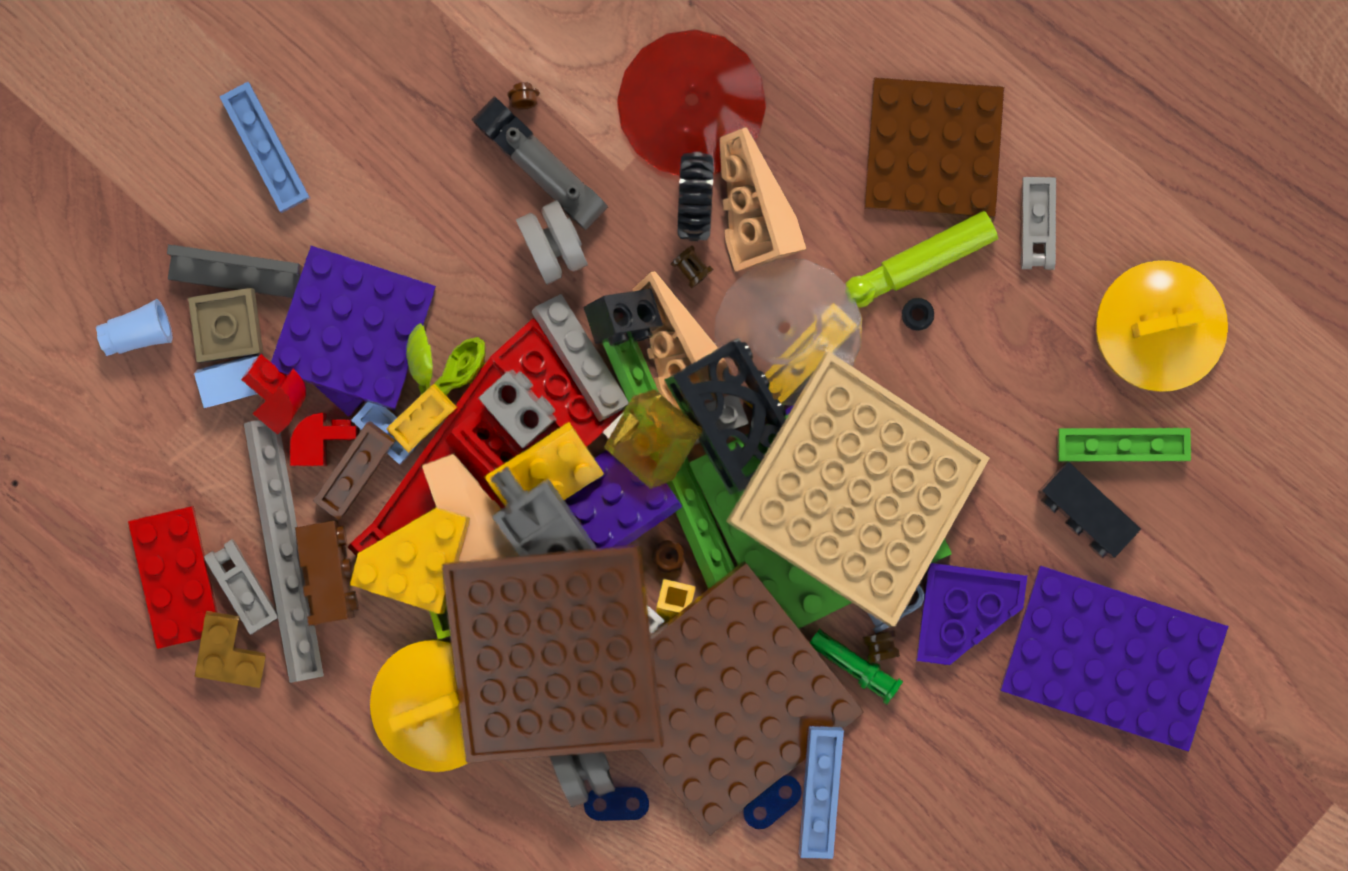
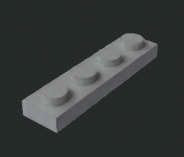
(580, 357)

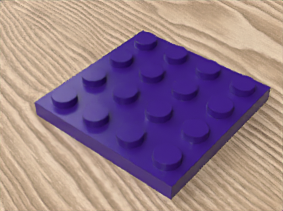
(351, 327)

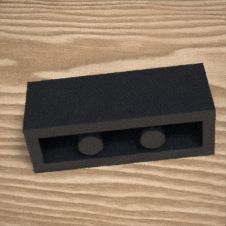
(1088, 511)

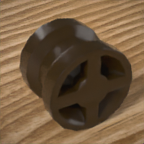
(881, 646)

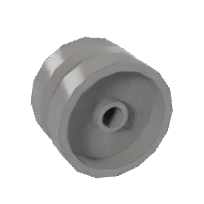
(555, 240)

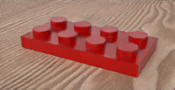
(173, 575)

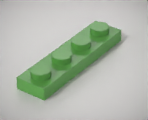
(1123, 444)

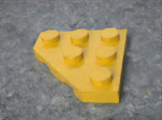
(411, 560)

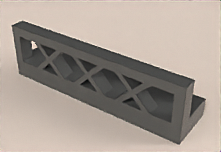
(233, 271)

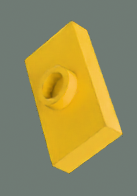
(421, 418)

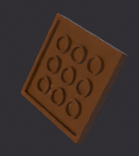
(934, 147)

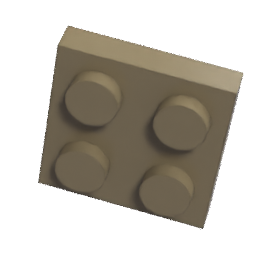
(225, 325)

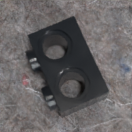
(623, 317)

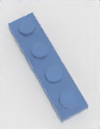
(264, 147)
(821, 792)

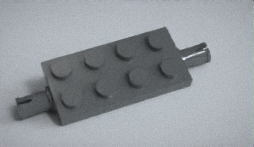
(537, 518)

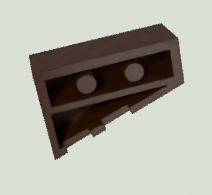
(326, 572)

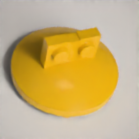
(1161, 326)
(418, 707)

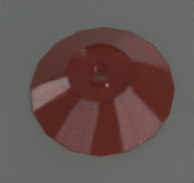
(681, 65)

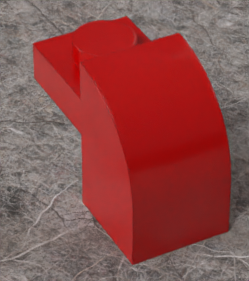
(280, 393)
(310, 439)

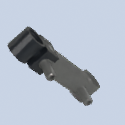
(539, 163)

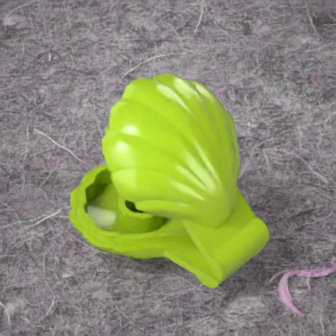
(460, 368)

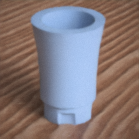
(135, 329)

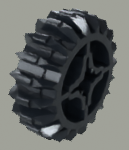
(695, 196)

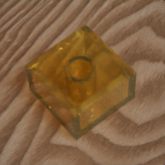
(652, 438)

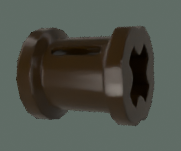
(691, 266)

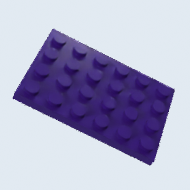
(1113, 658)

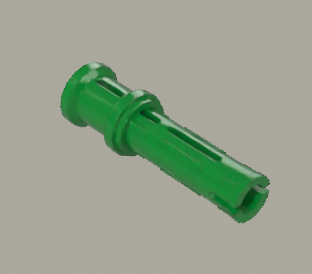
(868, 674)

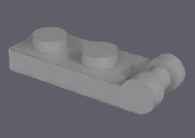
(1038, 222)
(242, 588)

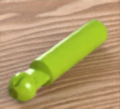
(924, 258)

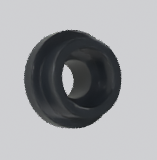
(922, 304)

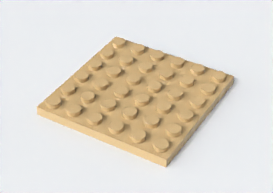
(858, 489)

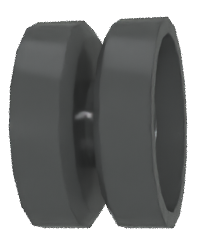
(576, 768)

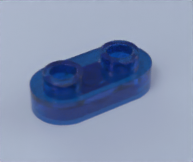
(773, 803)
(616, 804)

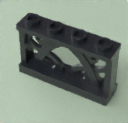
(691, 401)

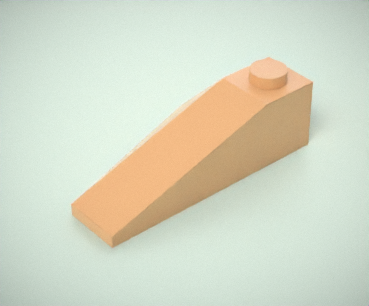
(758, 212)
(678, 340)
(460, 493)

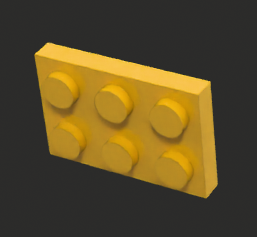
(557, 457)

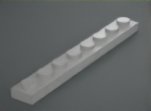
(281, 546)

